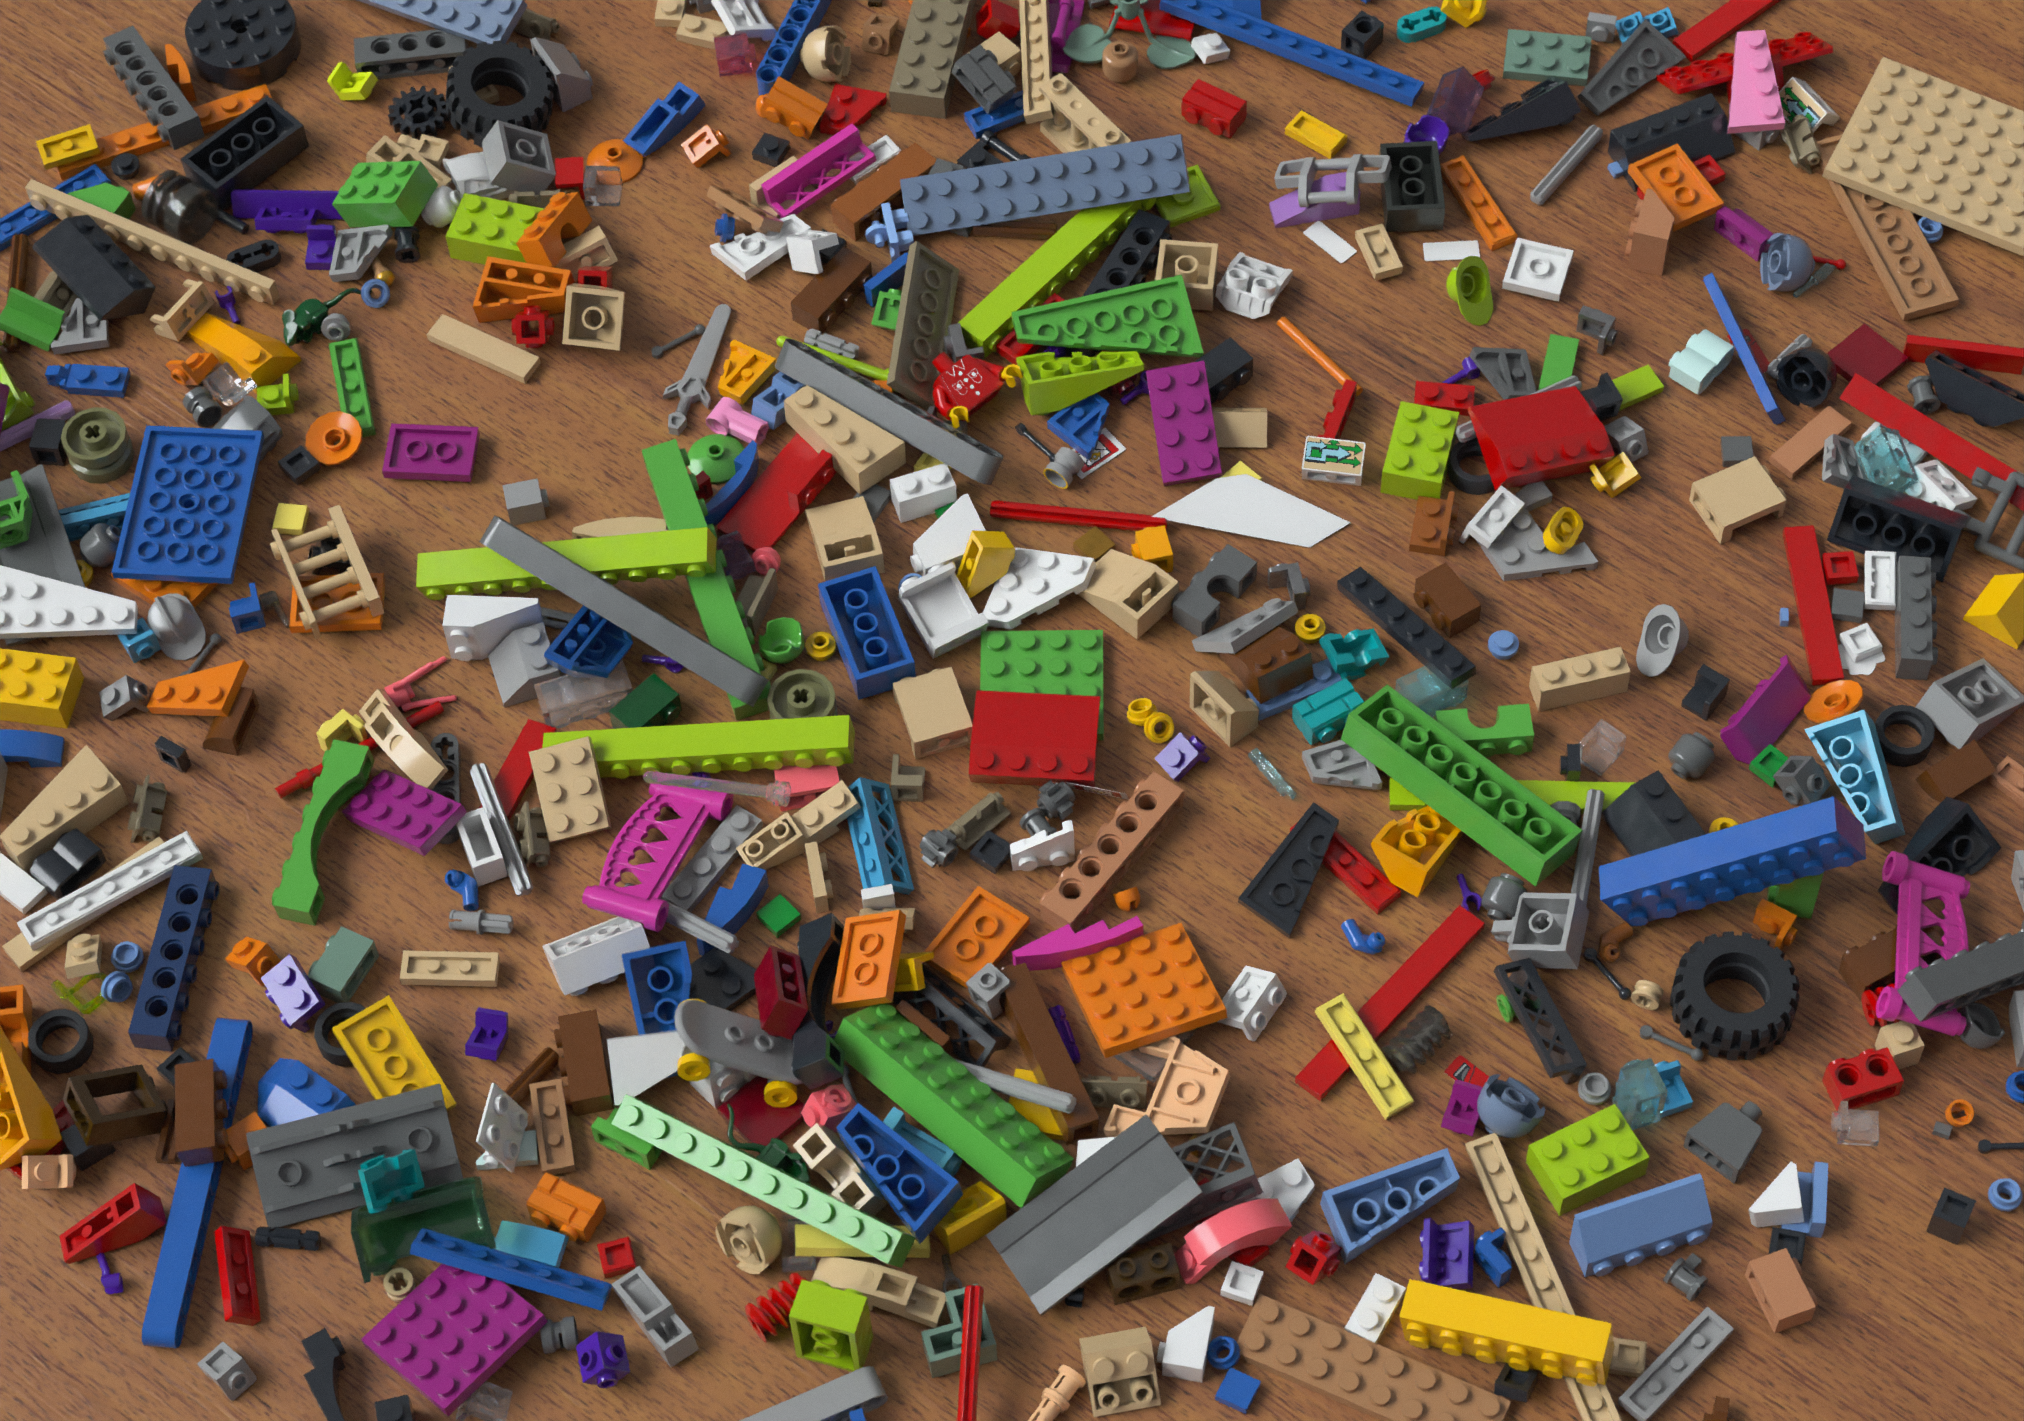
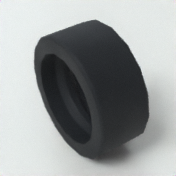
(1464, 481)
(1908, 716)
(326, 1021)
(50, 1022)

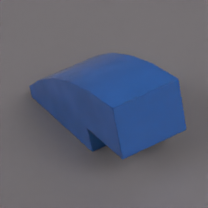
(665, 120)
(735, 906)

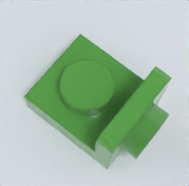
(887, 309)

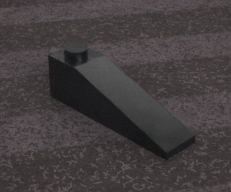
(1540, 107)

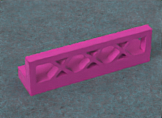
(813, 168)

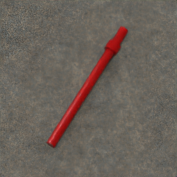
(305, 777)

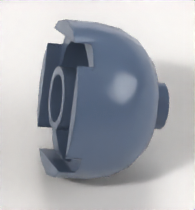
(1786, 263)
(1508, 1107)

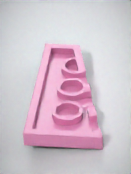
(1754, 88)

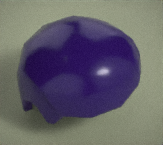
(1428, 129)

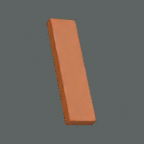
(1477, 203)

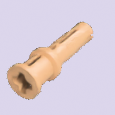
(1057, 1397)

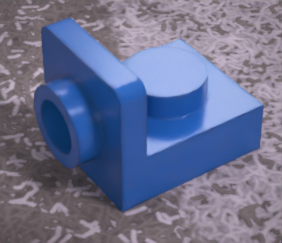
(1490, 1259)

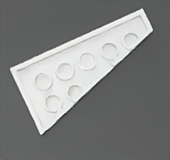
(51, 608)

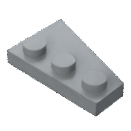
(1246, 629)

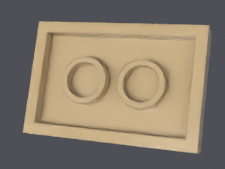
(570, 789)

